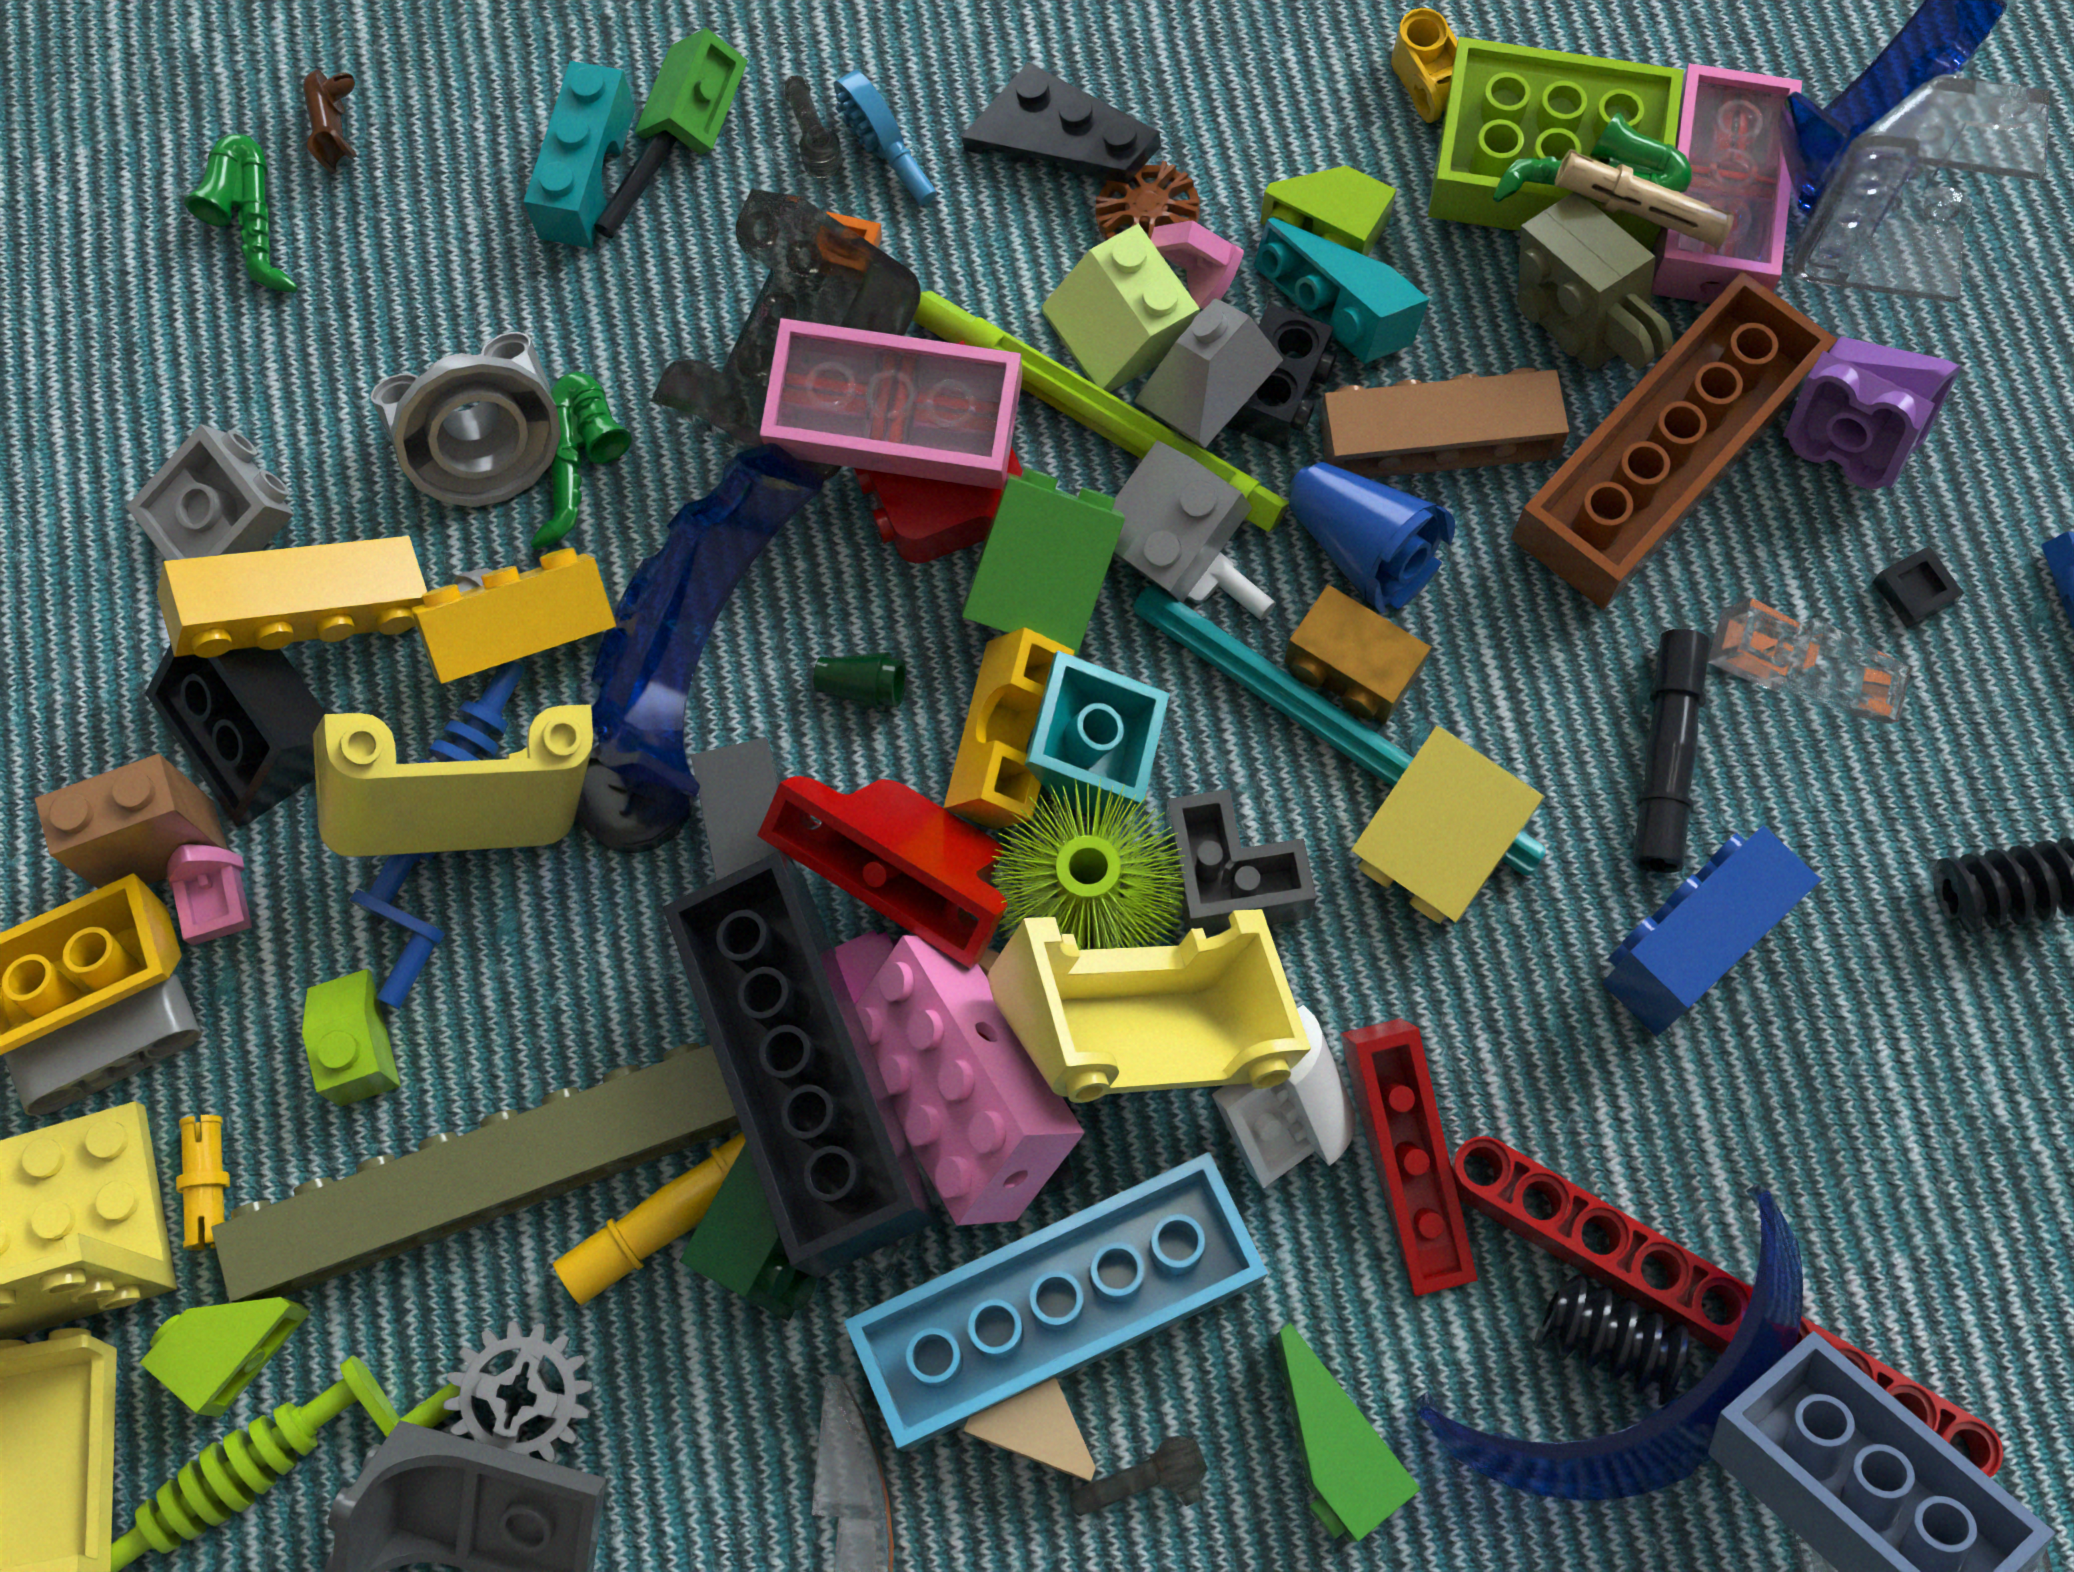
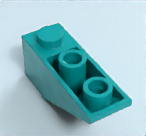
(1360, 297)

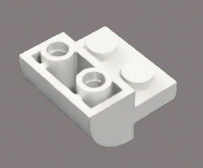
(1291, 1120)

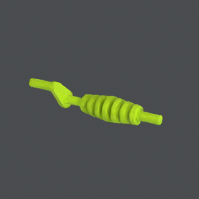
(247, 1462)

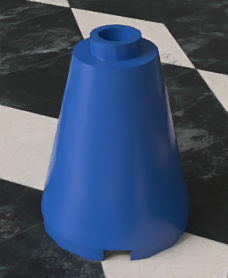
(1371, 531)

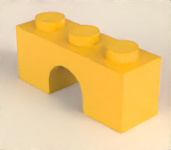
(991, 758)

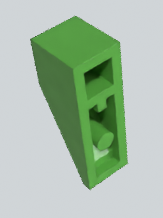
(1341, 1454)

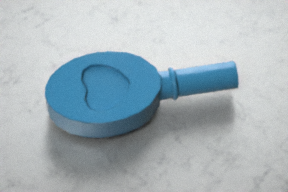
(880, 132)

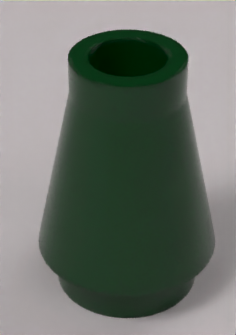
(865, 679)

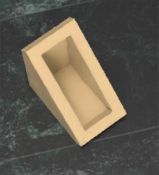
(1038, 1428)

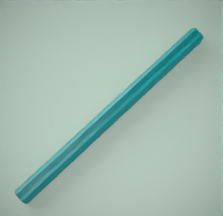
(1296, 701)

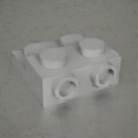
(211, 499)

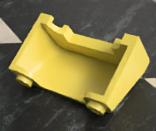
(393, 809)
(1150, 1014)

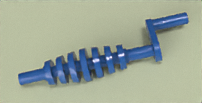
(470, 740)

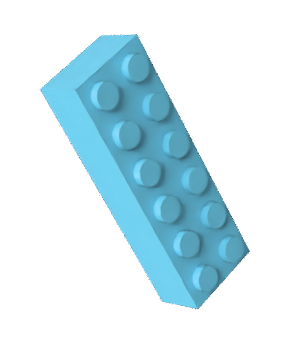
(1055, 1301)

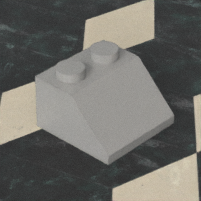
(1176, 519)

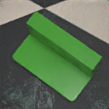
(693, 91)

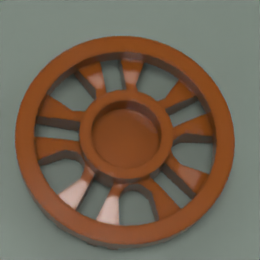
(1148, 202)

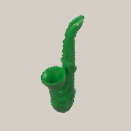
(1618, 145)
(237, 178)
(583, 422)

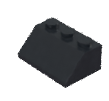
(241, 724)

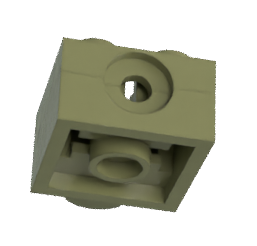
(1590, 285)

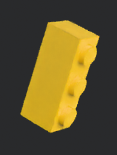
(512, 614)

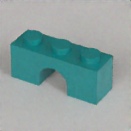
(586, 123)

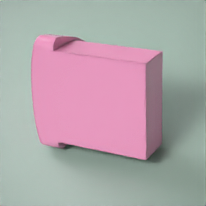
(1203, 254)
(208, 892)

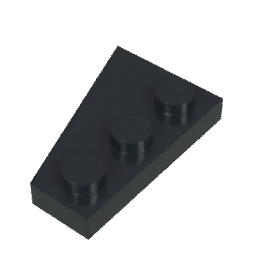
(1062, 125)

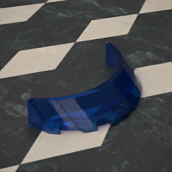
(1931, 44)
(673, 605)
(1676, 1436)

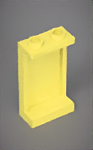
(57, 1453)

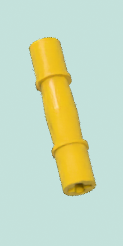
(646, 1228)

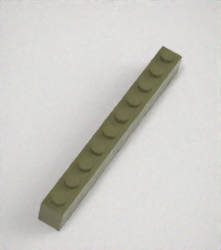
(474, 1176)

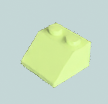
(1120, 309)

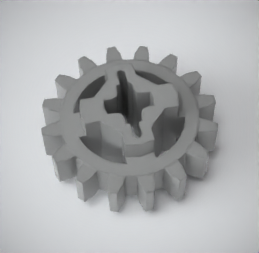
(490, 1388)

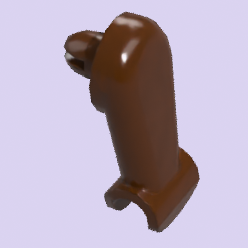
(325, 112)

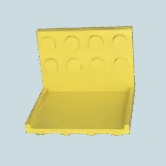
(80, 1221)

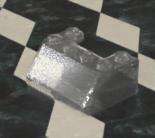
(1878, 216)

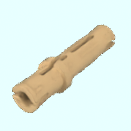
(1624, 191)

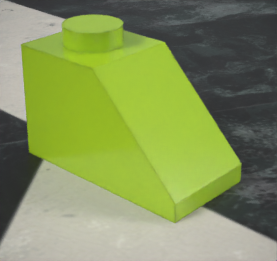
(348, 1040)
(219, 1349)

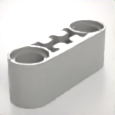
(102, 1048)

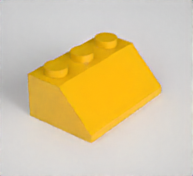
(82, 959)

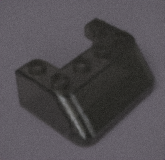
(815, 276)

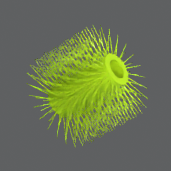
(1090, 877)

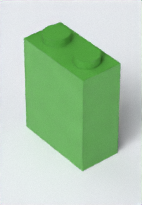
(1043, 559)

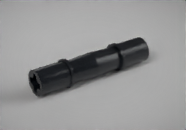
(1671, 751)

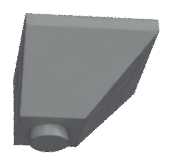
(1209, 373)

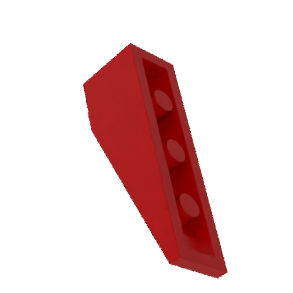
(1409, 1153)

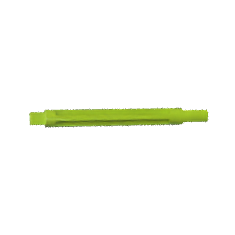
(1090, 403)

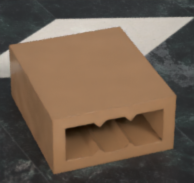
(127, 821)

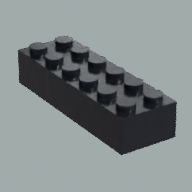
(798, 1067)

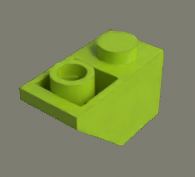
(1333, 205)

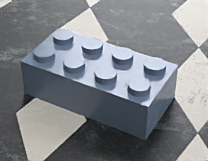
(1867, 1474)

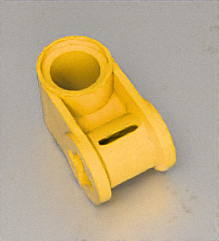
(1429, 68)

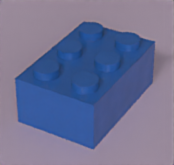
(1707, 927)

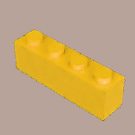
(289, 595)

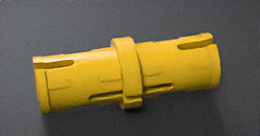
(201, 1179)

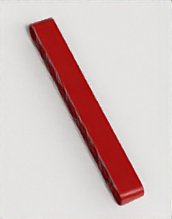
(1687, 1277)

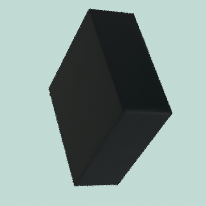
(1918, 587)

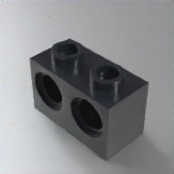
(1291, 380)

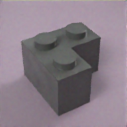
(1229, 877)

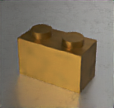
(1355, 655)

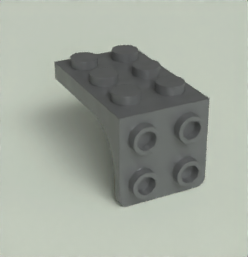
(464, 1507)

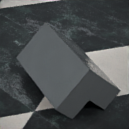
(734, 800)

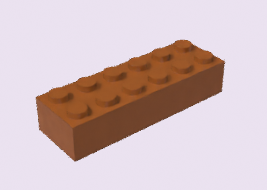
(1671, 440)

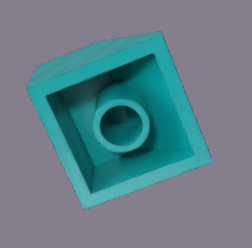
(1094, 729)

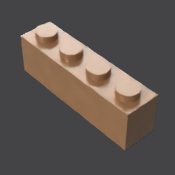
(1444, 423)

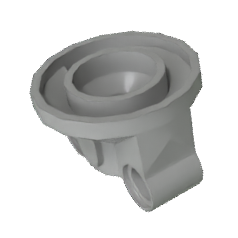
(481, 451)

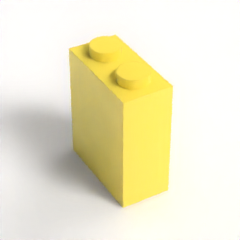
(1445, 826)

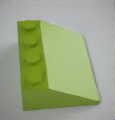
(1538, 105)

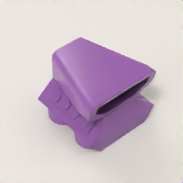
(1869, 409)

